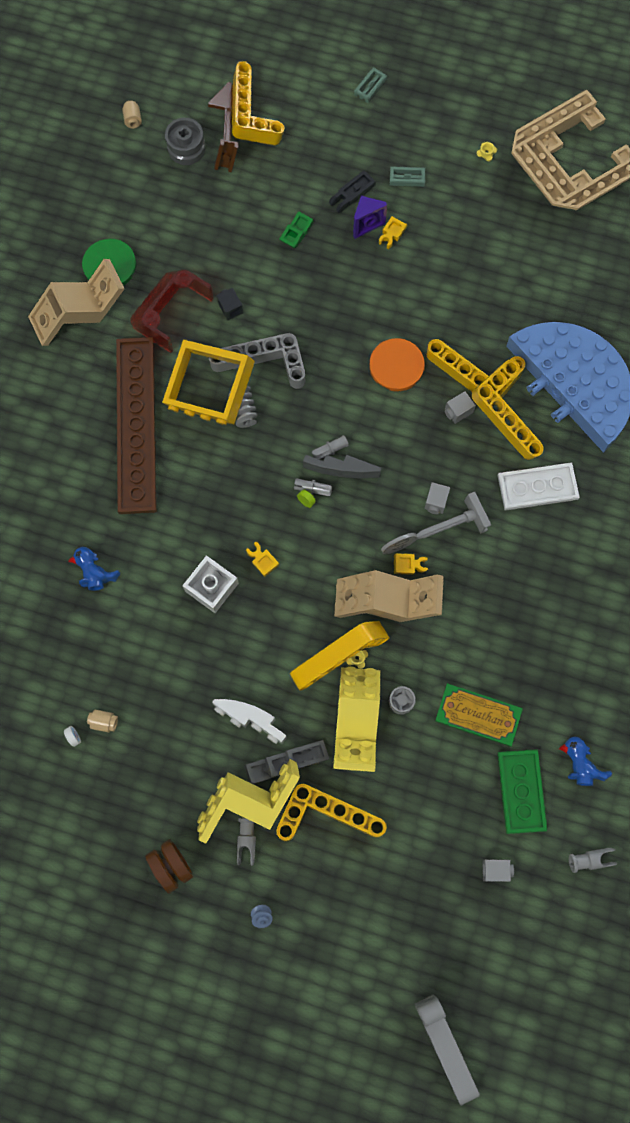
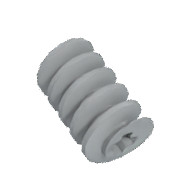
(246, 411)

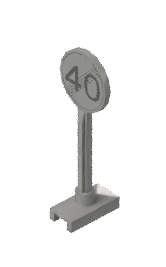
(475, 512)

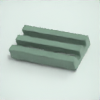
(362, 95)
(407, 179)

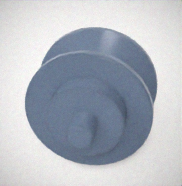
(261, 916)

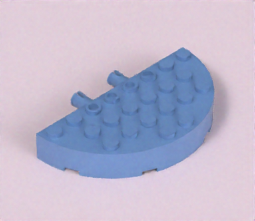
(580, 374)

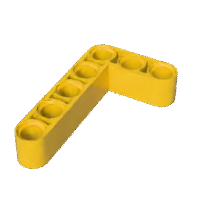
(243, 124)
(460, 363)
(505, 411)
(361, 637)
(328, 810)

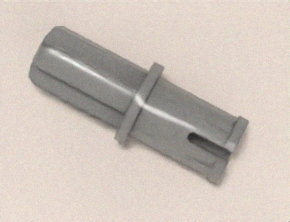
(330, 447)
(313, 487)

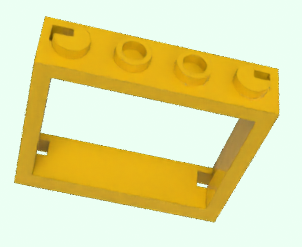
(237, 392)

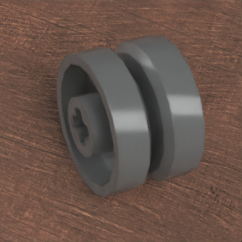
(185, 141)

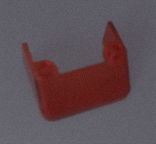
(147, 317)

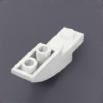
(244, 713)

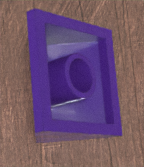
(369, 216)

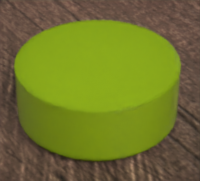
(306, 498)

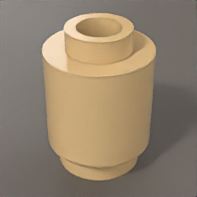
(132, 114)
(102, 721)

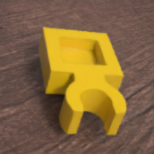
(392, 230)
(263, 561)
(407, 564)

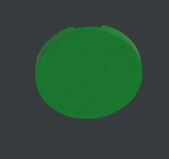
(119, 255)

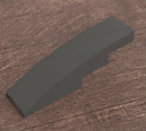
(349, 468)
(270, 766)

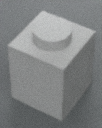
(459, 407)
(437, 498)
(497, 870)

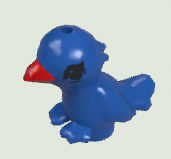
(93, 575)
(583, 768)

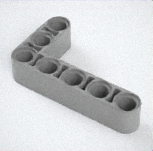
(264, 355)
(447, 1049)

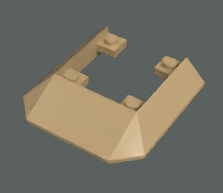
(539, 139)

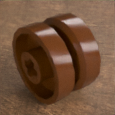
(166, 868)

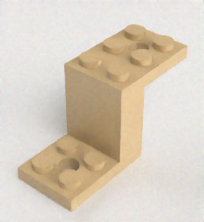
(76, 302)
(389, 596)

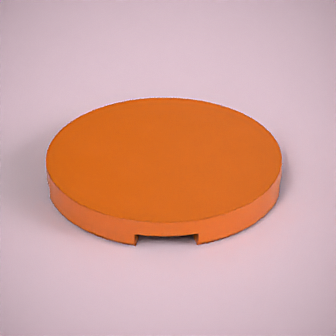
(396, 364)

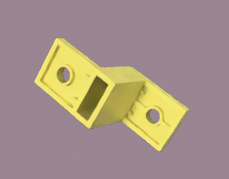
(357, 719)
(248, 800)

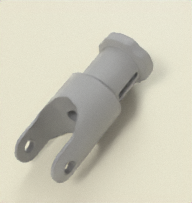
(246, 839)
(589, 860)

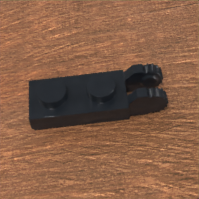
(352, 191)

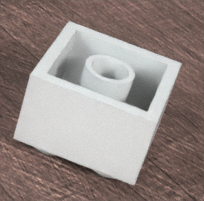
(210, 584)

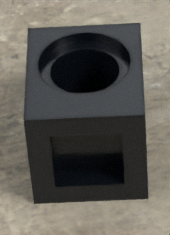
(229, 303)

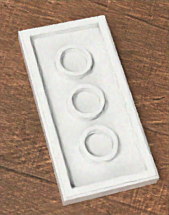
(538, 486)

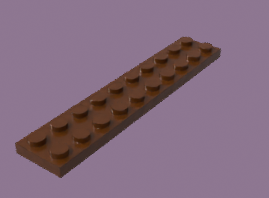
(136, 426)

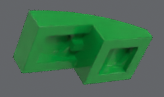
(296, 230)

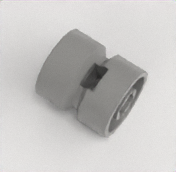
(402, 700)

